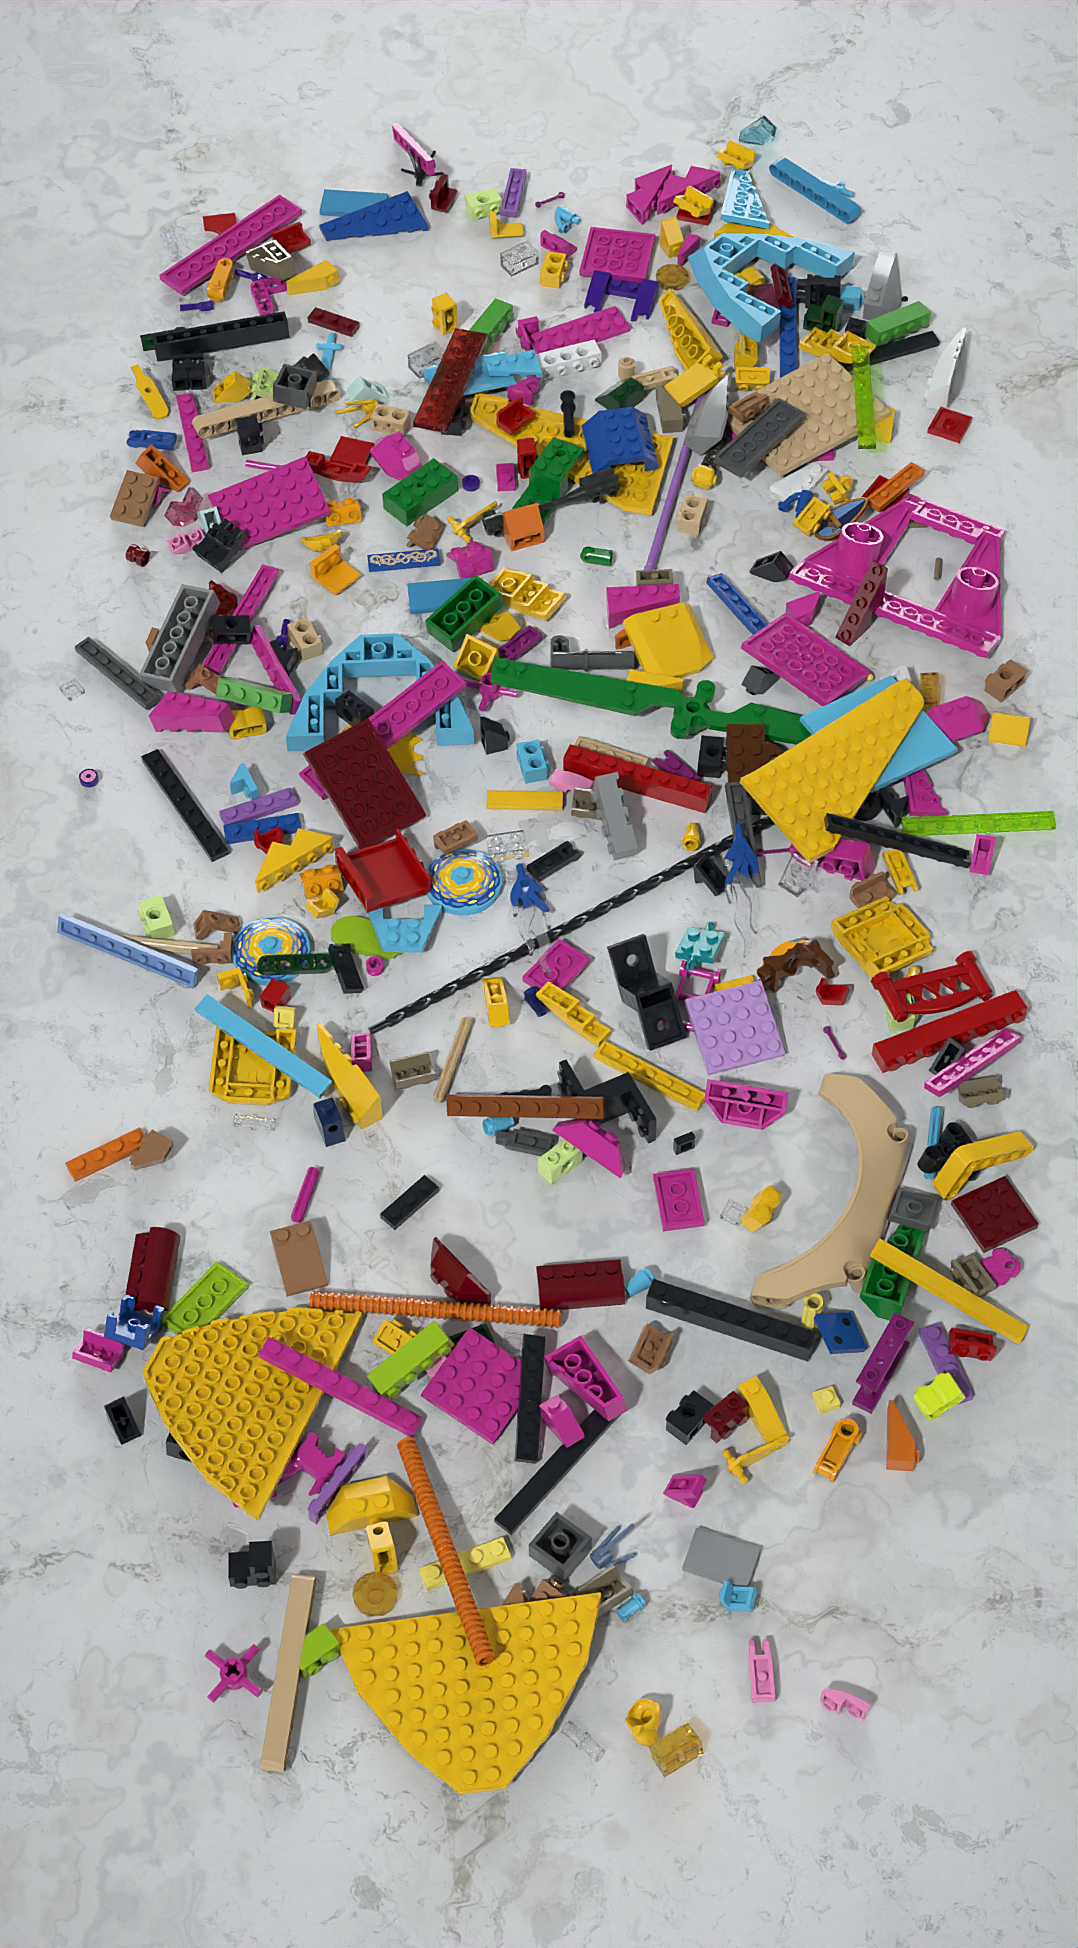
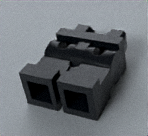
(817, 289)
(188, 369)
(220, 545)

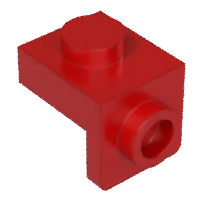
(264, 841)
(831, 994)

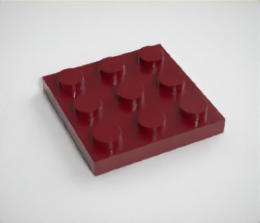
(994, 1214)

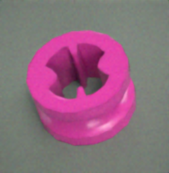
(378, 970)

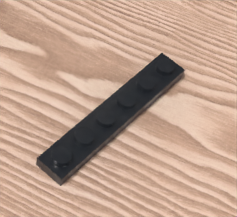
(529, 1399)

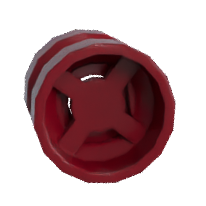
(137, 555)

